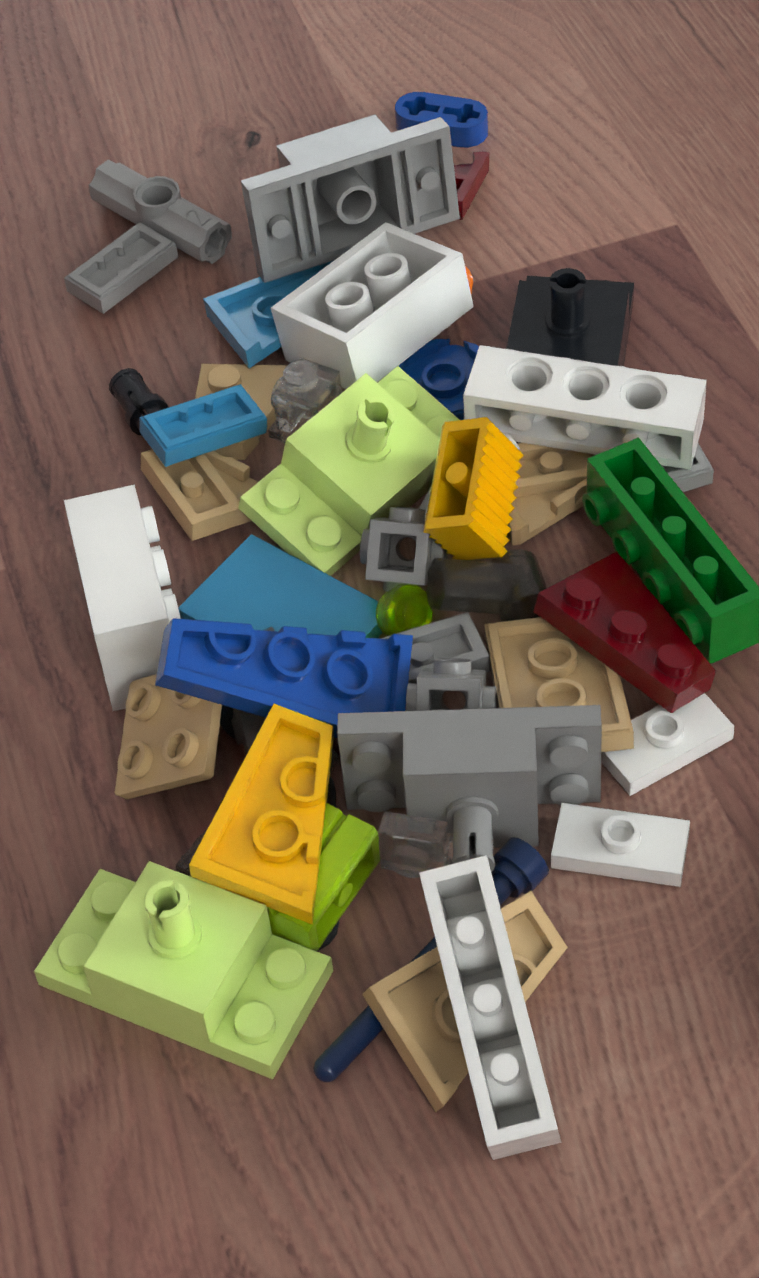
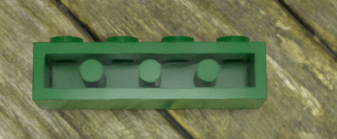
(673, 550)

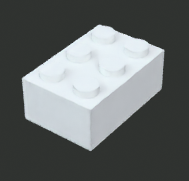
(374, 304)
(122, 584)

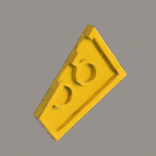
(273, 817)

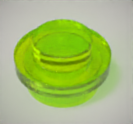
(403, 609)

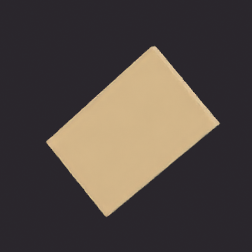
(544, 668)

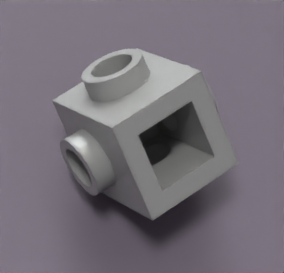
(382, 549)
(450, 675)

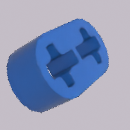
(464, 116)

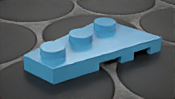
(246, 316)

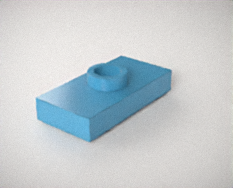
(203, 425)

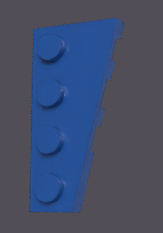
(285, 668)

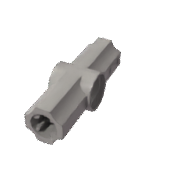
(160, 207)

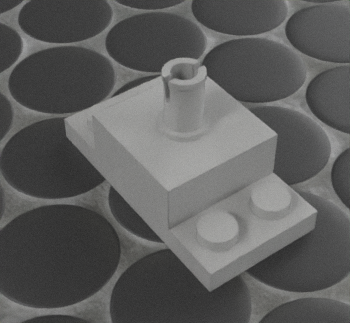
(344, 187)
(473, 767)

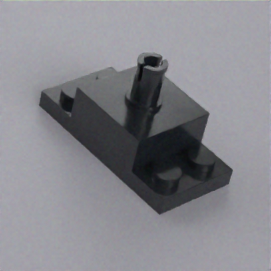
(572, 317)

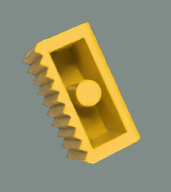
(473, 490)

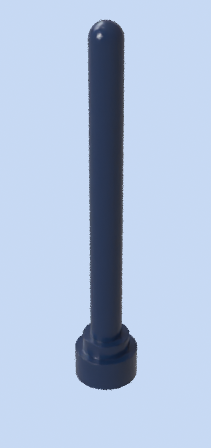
(516, 871)

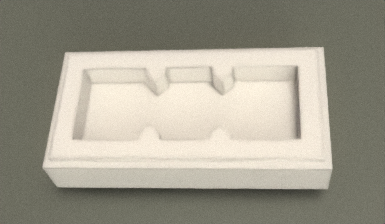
(668, 742)
(620, 844)

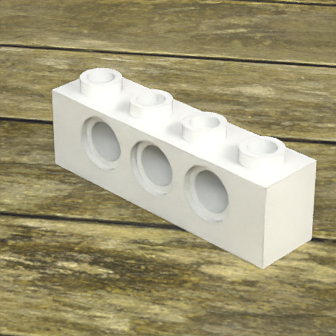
(586, 404)
(489, 1008)

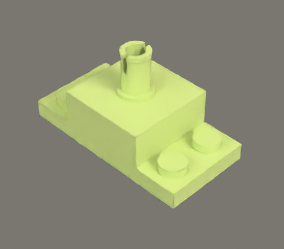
(349, 466)
(187, 965)

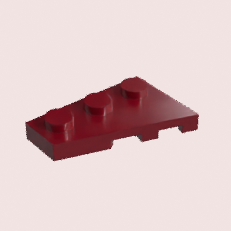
(628, 631)

